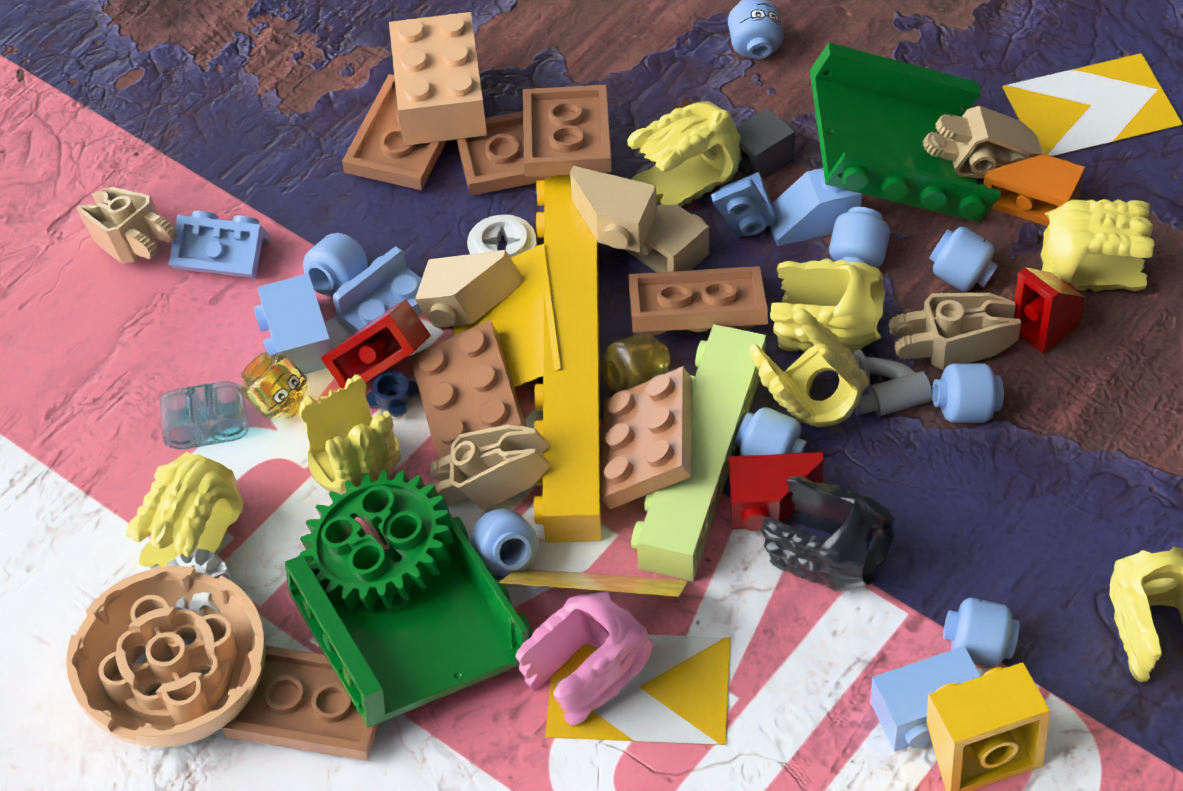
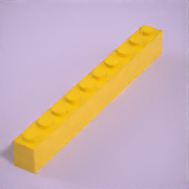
(571, 394)

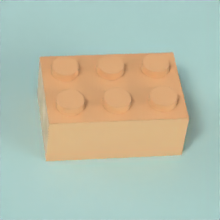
(437, 78)

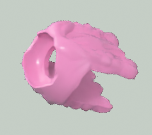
(592, 621)

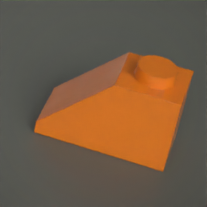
(1035, 186)

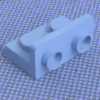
(217, 245)
(376, 291)

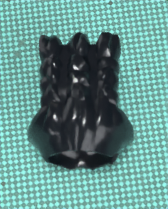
(858, 541)

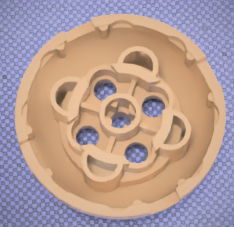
(142, 617)

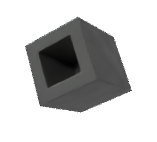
(765, 144)

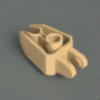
(981, 141)
(126, 224)
(956, 328)
(491, 465)

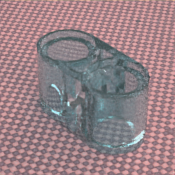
(203, 415)

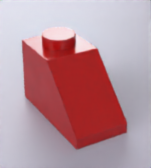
(1046, 308)
(377, 345)
(760, 486)

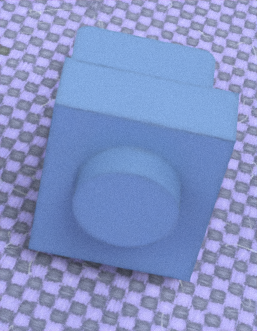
(745, 205)

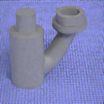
(901, 393)

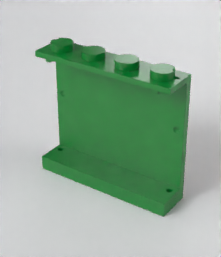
(874, 128)
(419, 647)

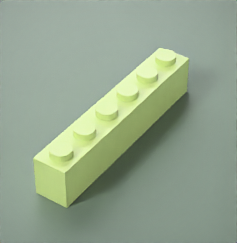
(683, 513)

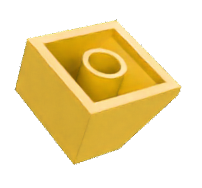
(988, 728)

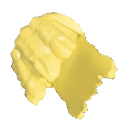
(692, 152)
(1099, 244)
(838, 293)
(793, 385)
(346, 437)
(186, 509)
(1136, 585)

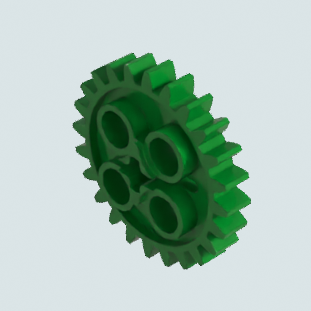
(399, 514)

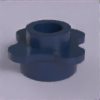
(392, 383)

